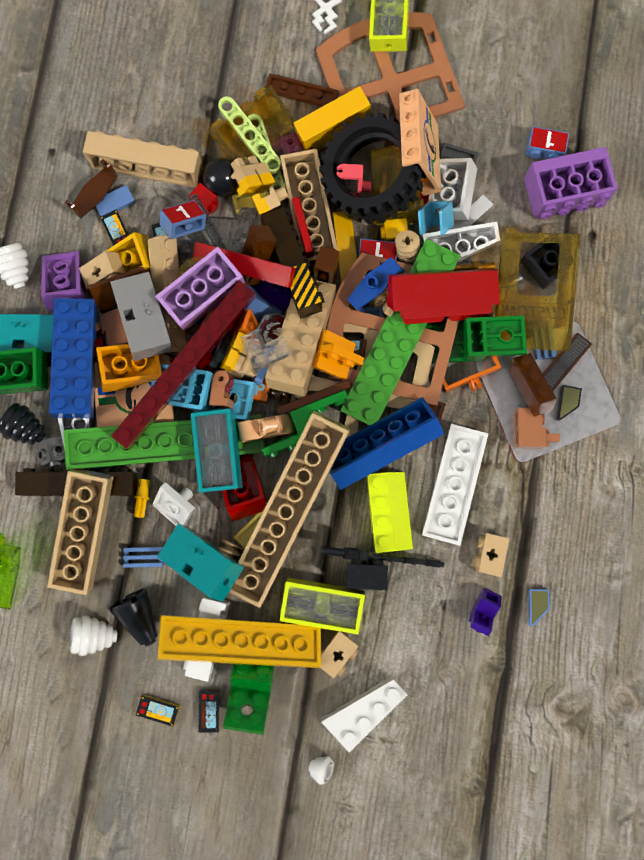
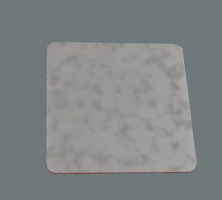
(593, 415)

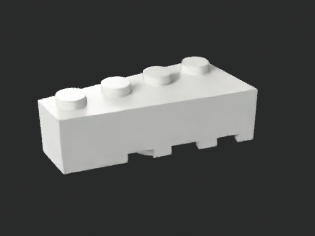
(466, 240)
(208, 609)
(361, 715)

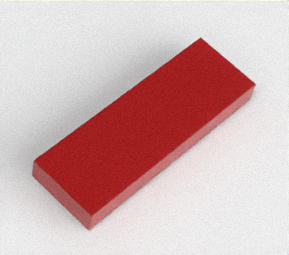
(303, 229)

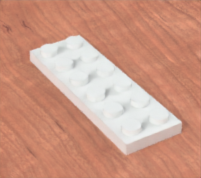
(455, 484)

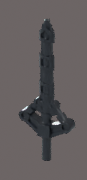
(354, 554)

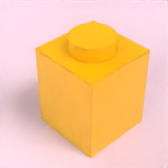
(392, 228)

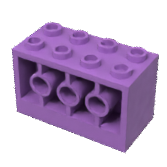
(570, 183)

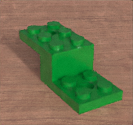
(482, 338)
(300, 418)
(252, 688)

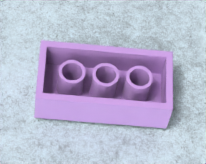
(200, 289)

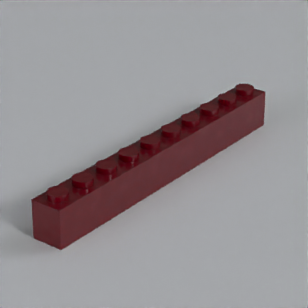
(184, 365)

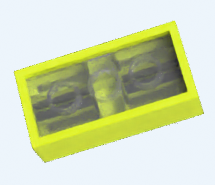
(389, 25)
(322, 605)

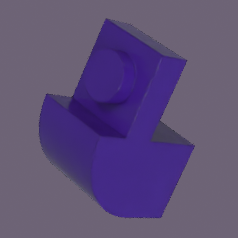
(484, 611)

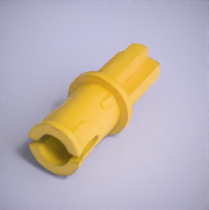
(141, 497)

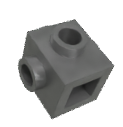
(51, 452)

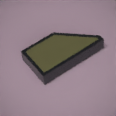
(568, 401)

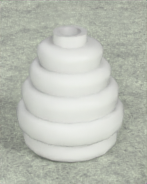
(14, 265)
(90, 635)

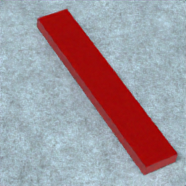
(252, 266)

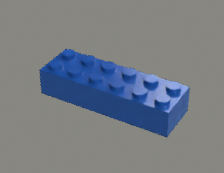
(73, 358)
(385, 442)

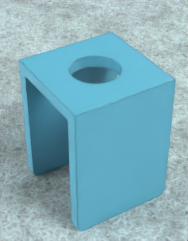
(428, 218)

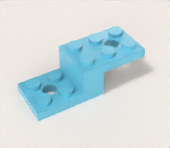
(197, 390)

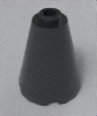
(136, 616)

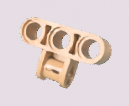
(265, 428)

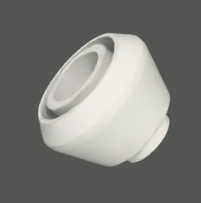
(321, 769)

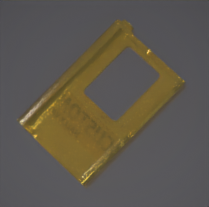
(546, 317)

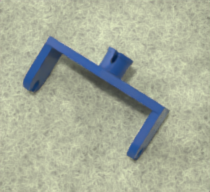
(374, 284)

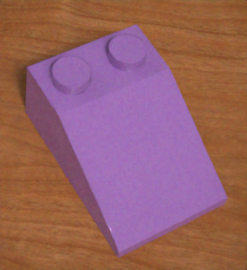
(61, 278)

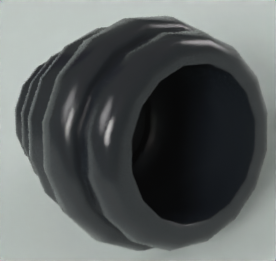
(21, 425)

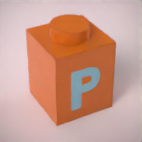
(261, 392)

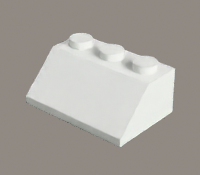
(457, 186)

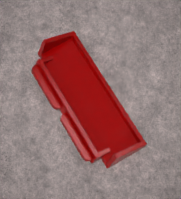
(436, 295)

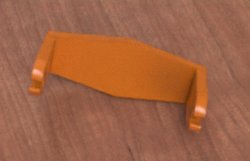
(474, 379)

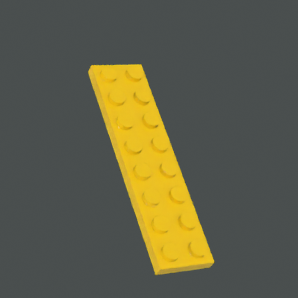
(238, 642)

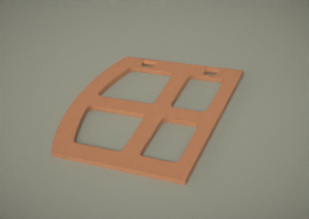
(392, 82)
(342, 314)

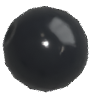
(217, 177)

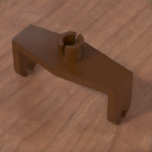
(93, 191)

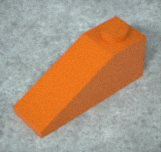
(245, 324)

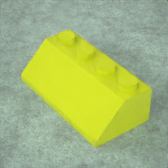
(389, 512)

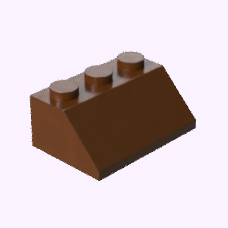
(103, 292)

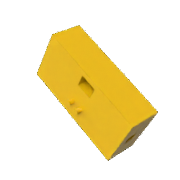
(318, 126)

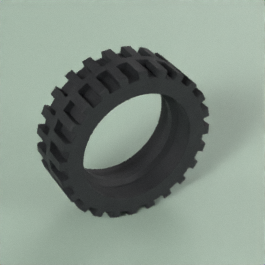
(343, 148)

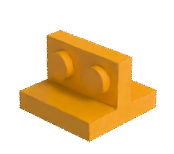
(335, 355)

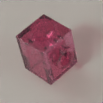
(289, 143)

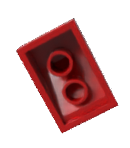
(249, 499)

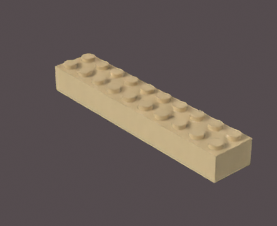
(288, 506)

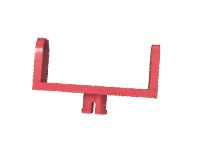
(354, 172)

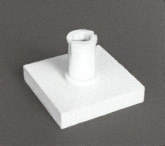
(174, 504)

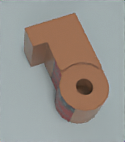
(220, 391)

